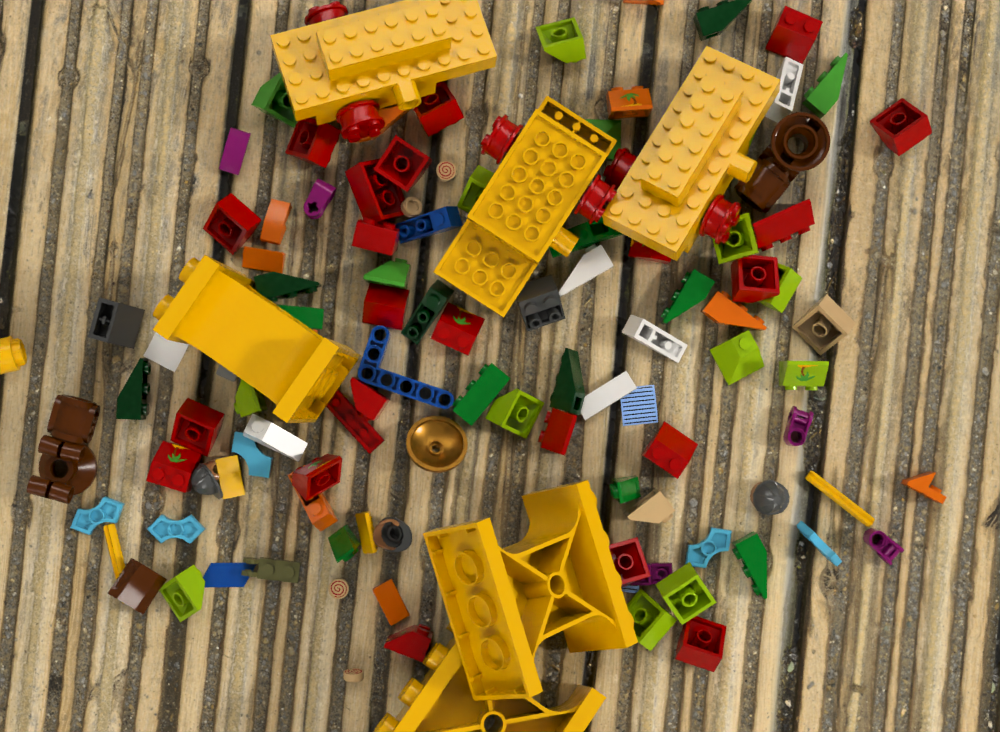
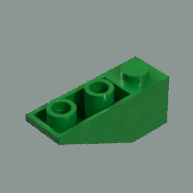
(693, 291)
(625, 488)
(344, 544)
(754, 558)

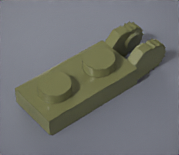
(273, 569)

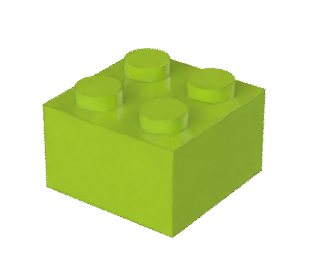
(685, 593)

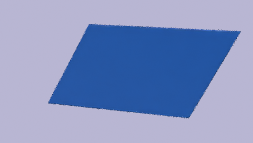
(226, 574)

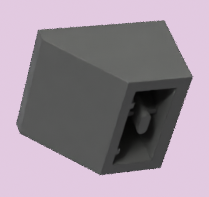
(540, 303)
(116, 323)

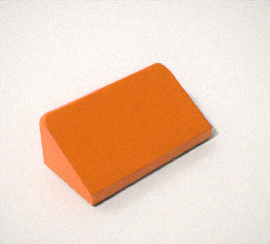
(263, 259)
(391, 602)

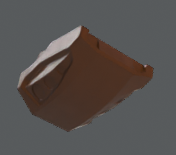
(137, 586)

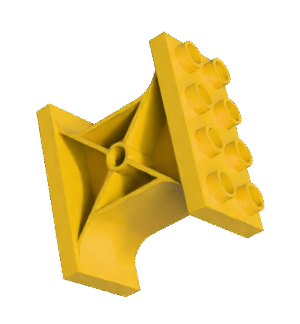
(254, 339)
(526, 592)
(446, 703)

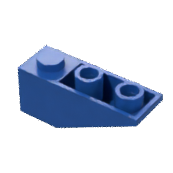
(429, 224)

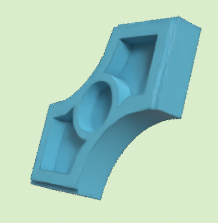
(257, 461)
(88, 519)
(185, 529)
(825, 550)
(700, 553)

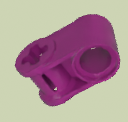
(321, 196)
(798, 425)
(884, 547)

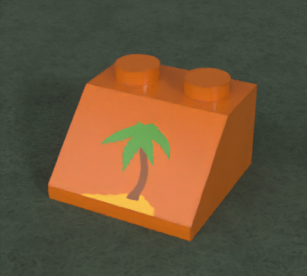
(628, 103)

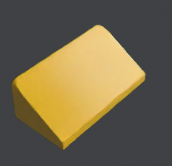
(230, 476)
(366, 529)

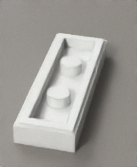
(607, 395)

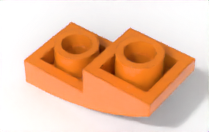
(274, 222)

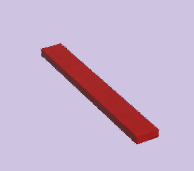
(358, 427)

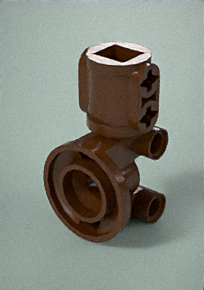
(779, 165)
(71, 427)

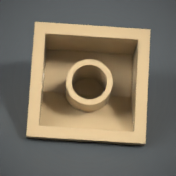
(823, 325)
(651, 508)

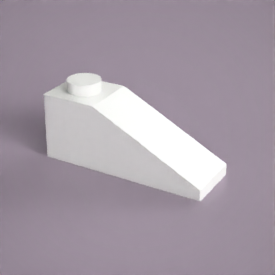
(790, 76)
(591, 264)
(654, 338)
(274, 437)

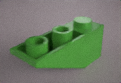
(827, 92)

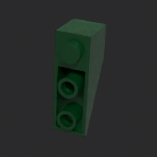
(715, 20)
(277, 285)
(427, 311)
(569, 386)
(133, 398)

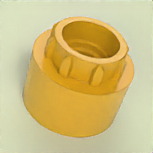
(11, 354)

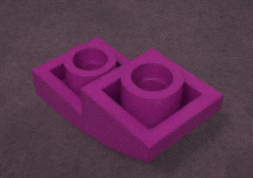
(234, 151)
(658, 572)

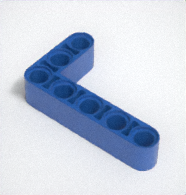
(397, 379)

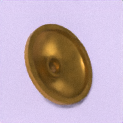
(439, 434)

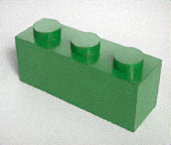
(480, 393)

